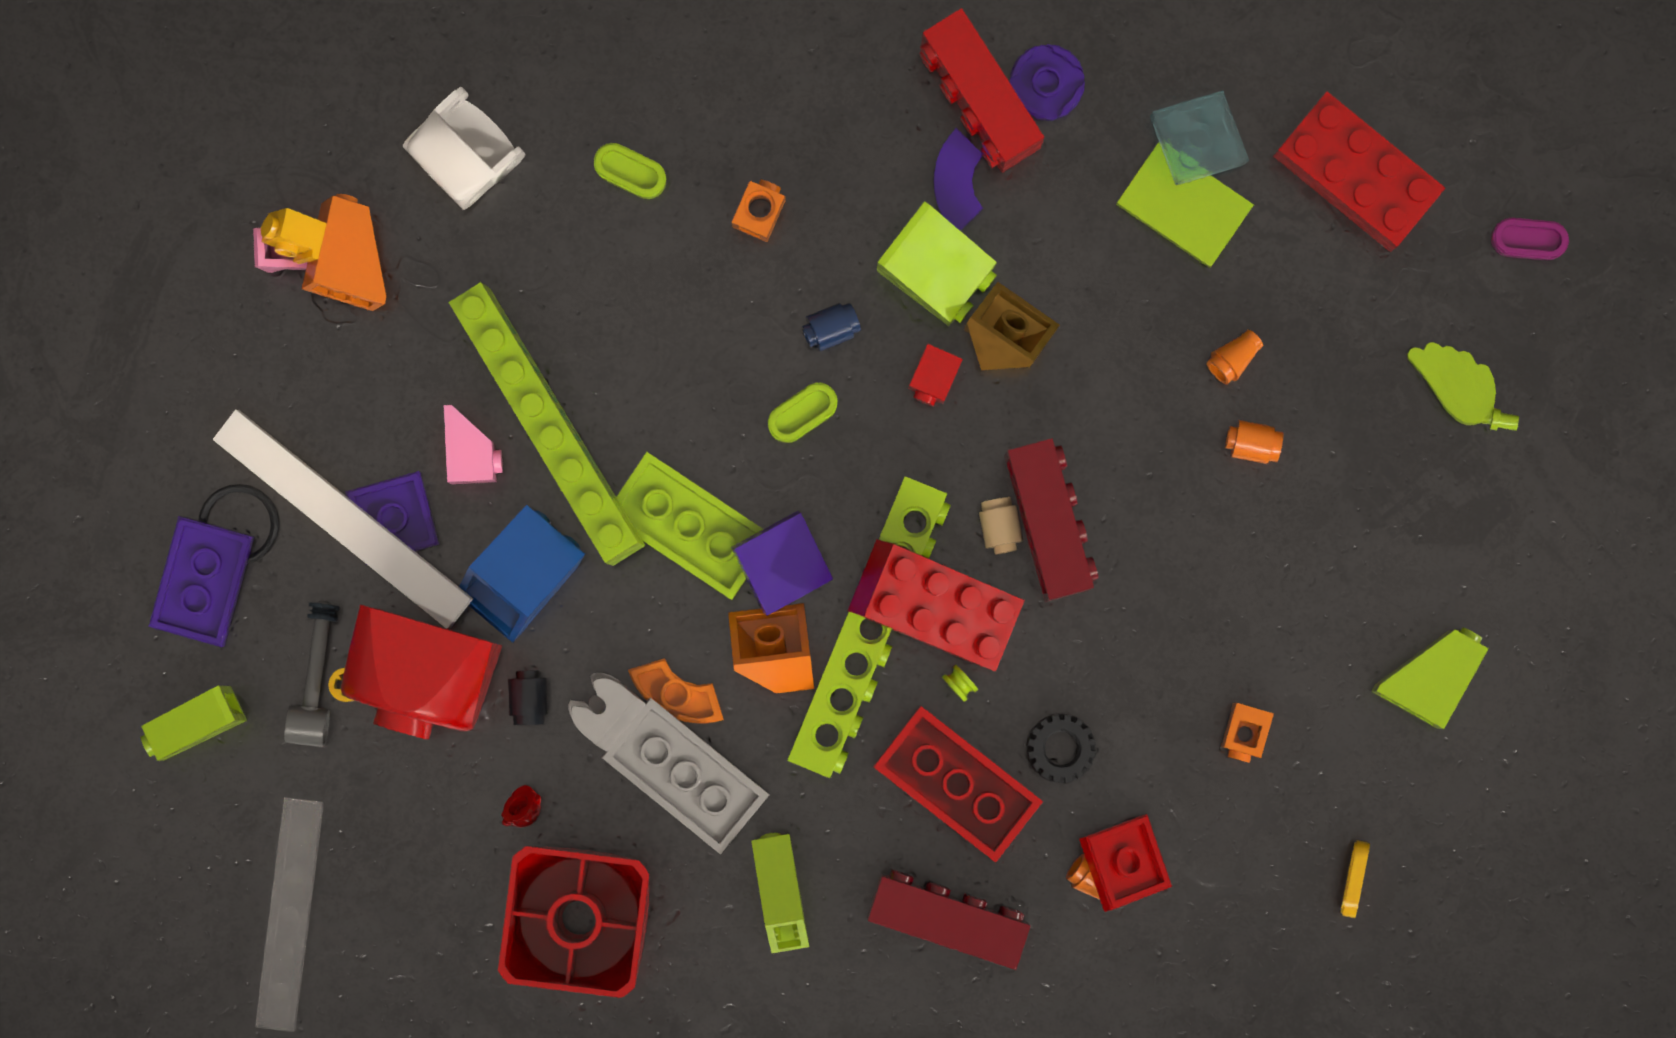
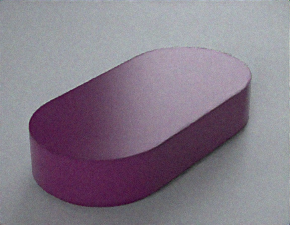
(1529, 239)

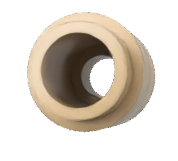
(1000, 525)

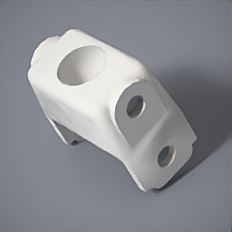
(462, 149)

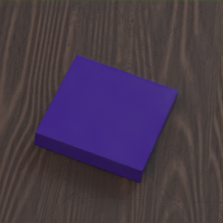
(401, 508)
(782, 563)

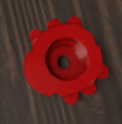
(522, 807)

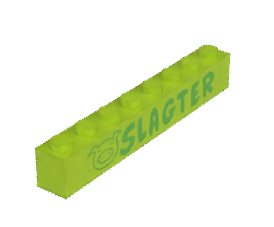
(547, 424)

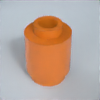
(1254, 442)

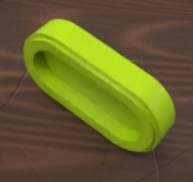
(630, 170)
(802, 412)

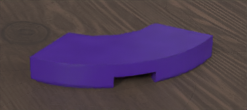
(954, 180)

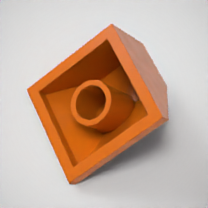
(772, 648)

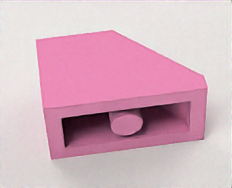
(469, 452)

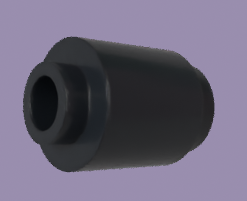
(527, 698)

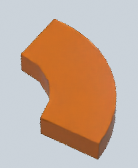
(680, 698)

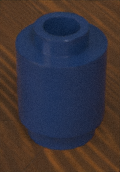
(831, 326)

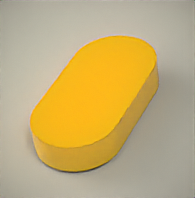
(1355, 879)

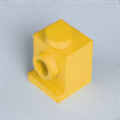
(293, 234)

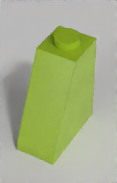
(1435, 677)
(192, 723)
(780, 892)

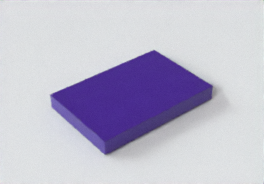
(201, 581)

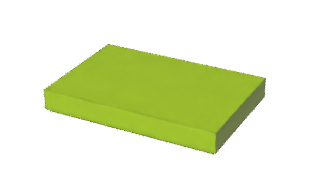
(1191, 215)

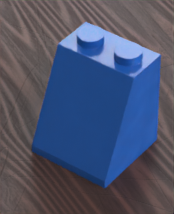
(520, 572)

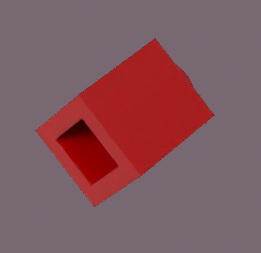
(934, 375)

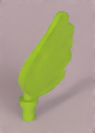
(1461, 385)

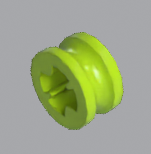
(959, 683)

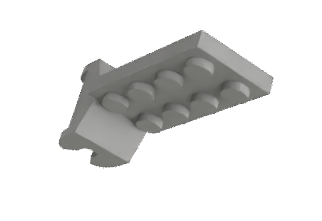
(668, 761)

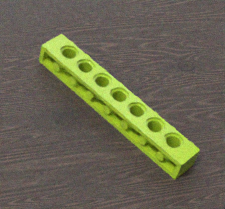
(806, 750)

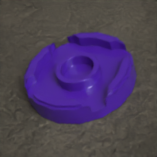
(1048, 81)

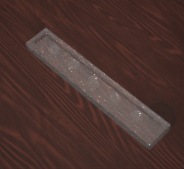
(289, 914)

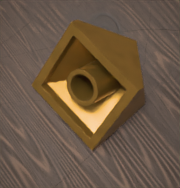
(1008, 330)

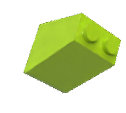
(937, 265)

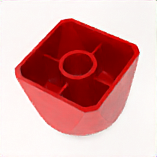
(417, 673)
(540, 948)

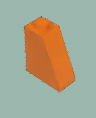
(348, 256)

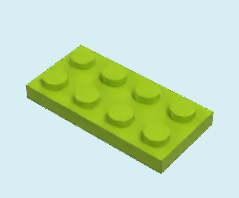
(686, 524)

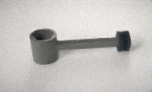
(308, 723)

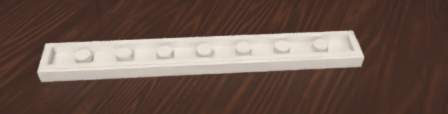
(343, 519)

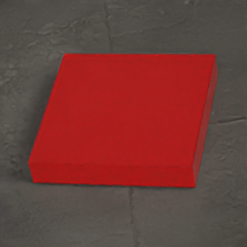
(1125, 862)

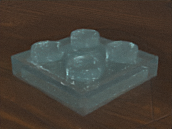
(1199, 138)

